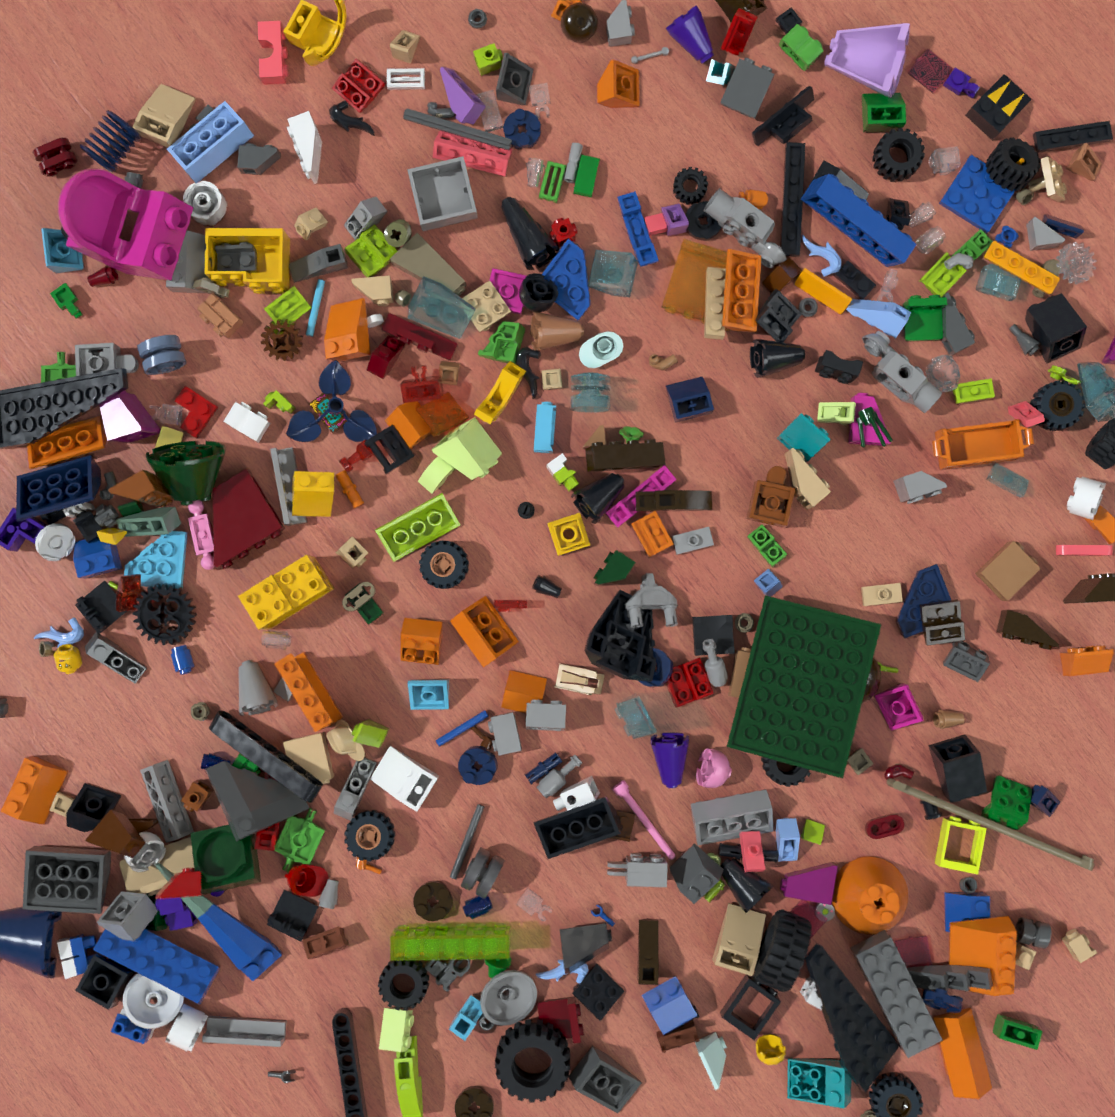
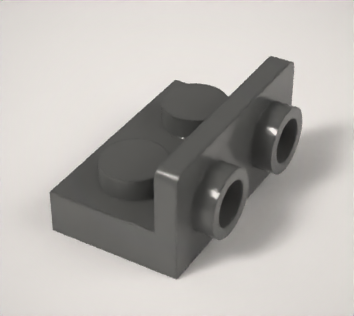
(237, 257)
(967, 660)

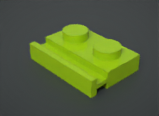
(939, 278)
(288, 306)

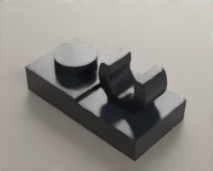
(855, 280)

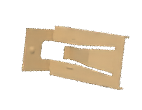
(567, 677)

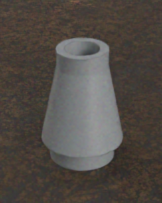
(329, 895)

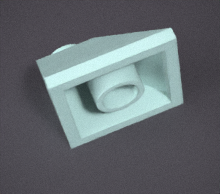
(713, 1056)

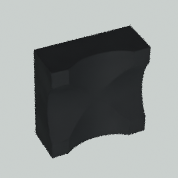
(843, 370)
(716, 628)

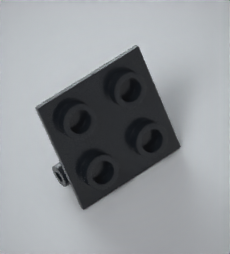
(99, 607)
(292, 915)
(598, 992)

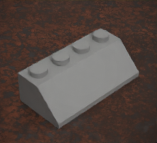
(729, 816)

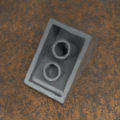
(604, 1080)

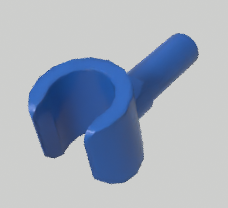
(603, 915)

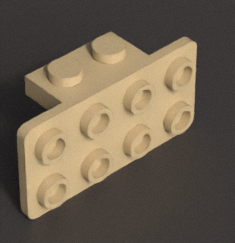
(177, 856)

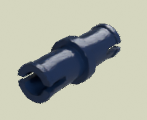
(543, 768)

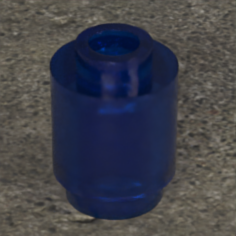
(477, 906)

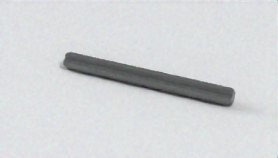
(457, 129)

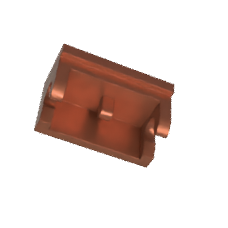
(324, 942)
(678, 1037)

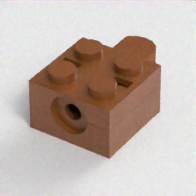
(770, 498)

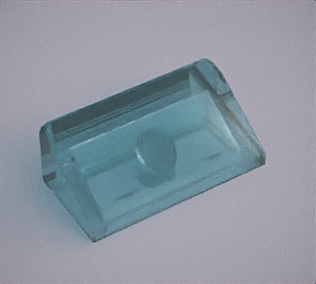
(1008, 480)

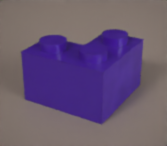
(15, 532)
(176, 913)

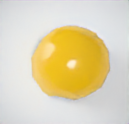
(770, 1049)

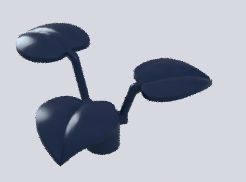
(332, 381)

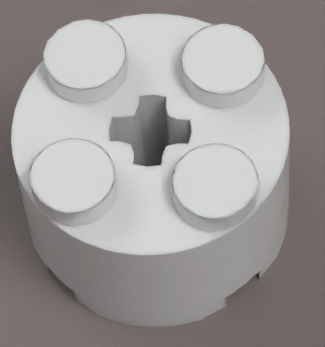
(215, 202)
(1086, 497)
(186, 1028)

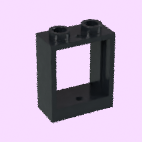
(738, 1022)

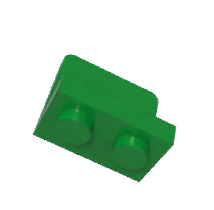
(925, 318)
(1008, 803)

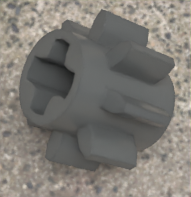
(106, 515)

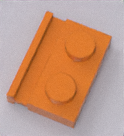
(652, 534)

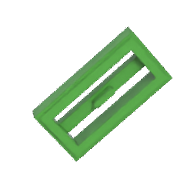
(548, 197)

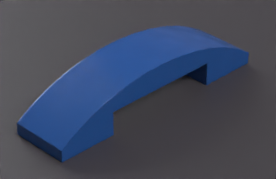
(637, 229)

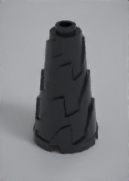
(530, 238)

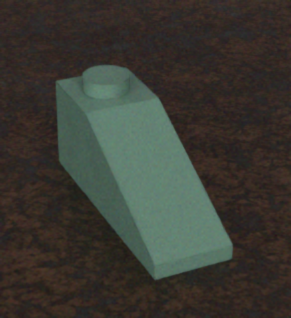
(150, 522)

